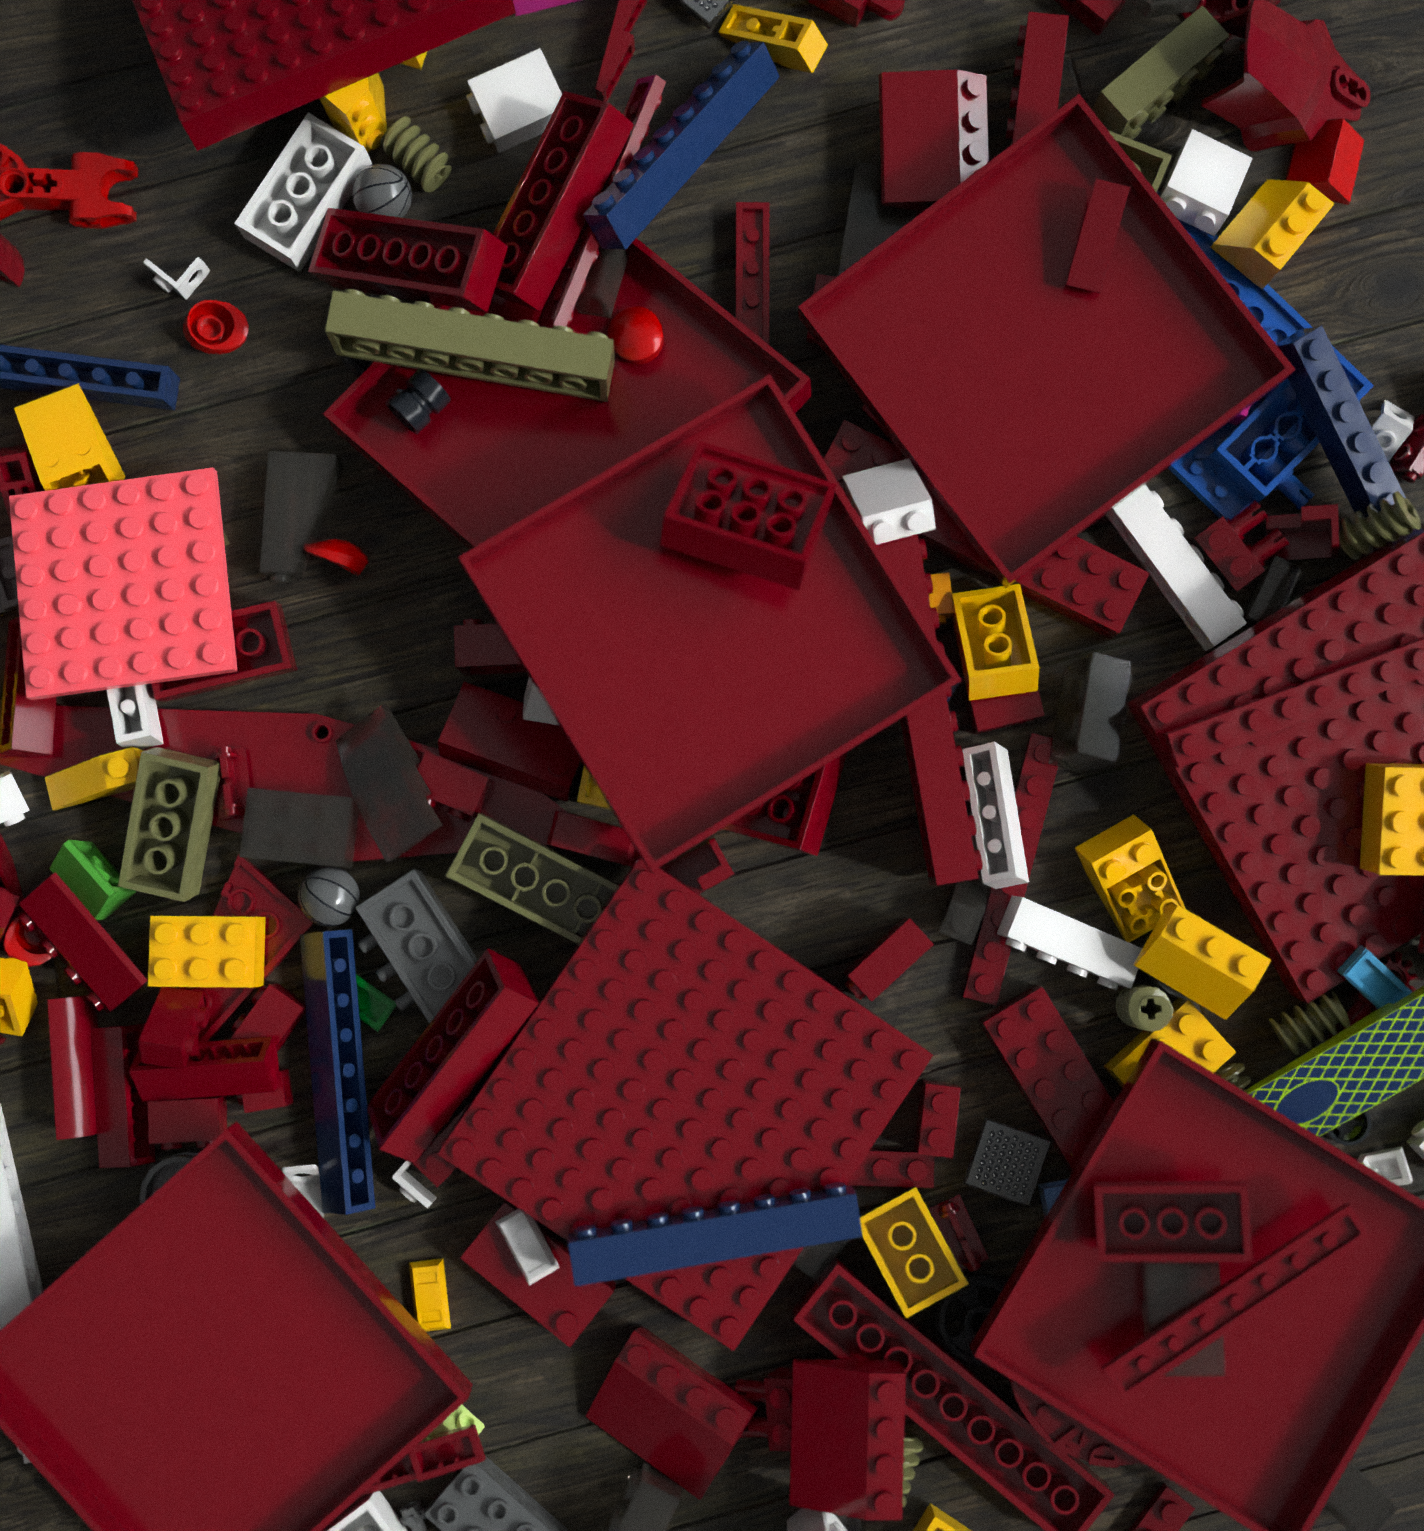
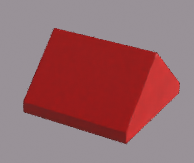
(1328, 160)

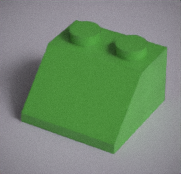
(90, 878)

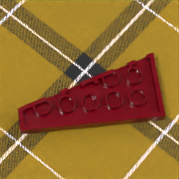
(252, 895)

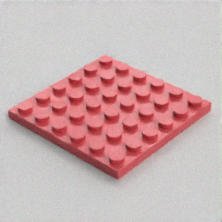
(122, 584)

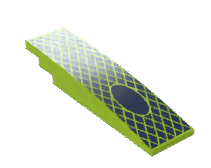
(1351, 1068)

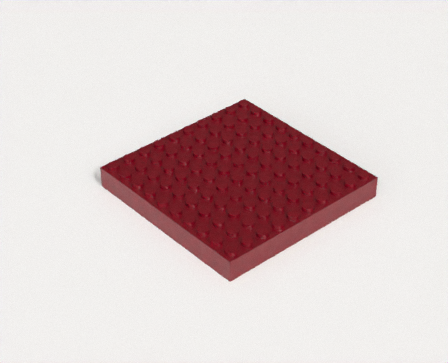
(261, 58)
(1031, 395)
(516, 448)
(688, 677)
(1291, 803)
(678, 1076)
(220, 1362)
(1297, 1373)

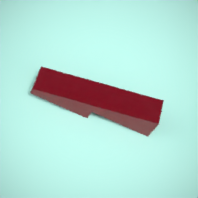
(619, 47)
(434, 1457)

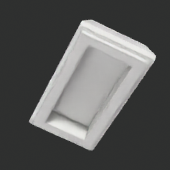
(527, 1245)

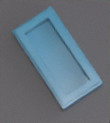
(1372, 978)

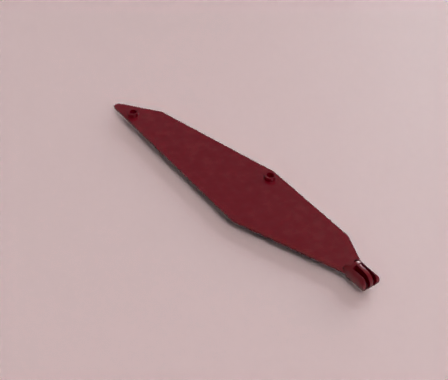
(284, 756)

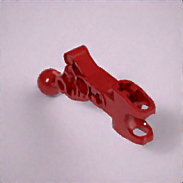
(79, 190)

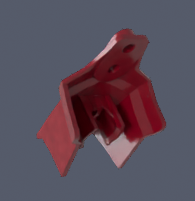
(1289, 80)

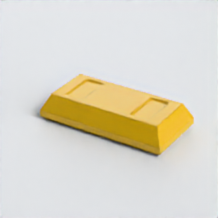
(430, 1294)

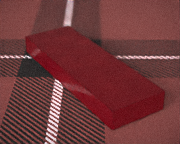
(1098, 236)

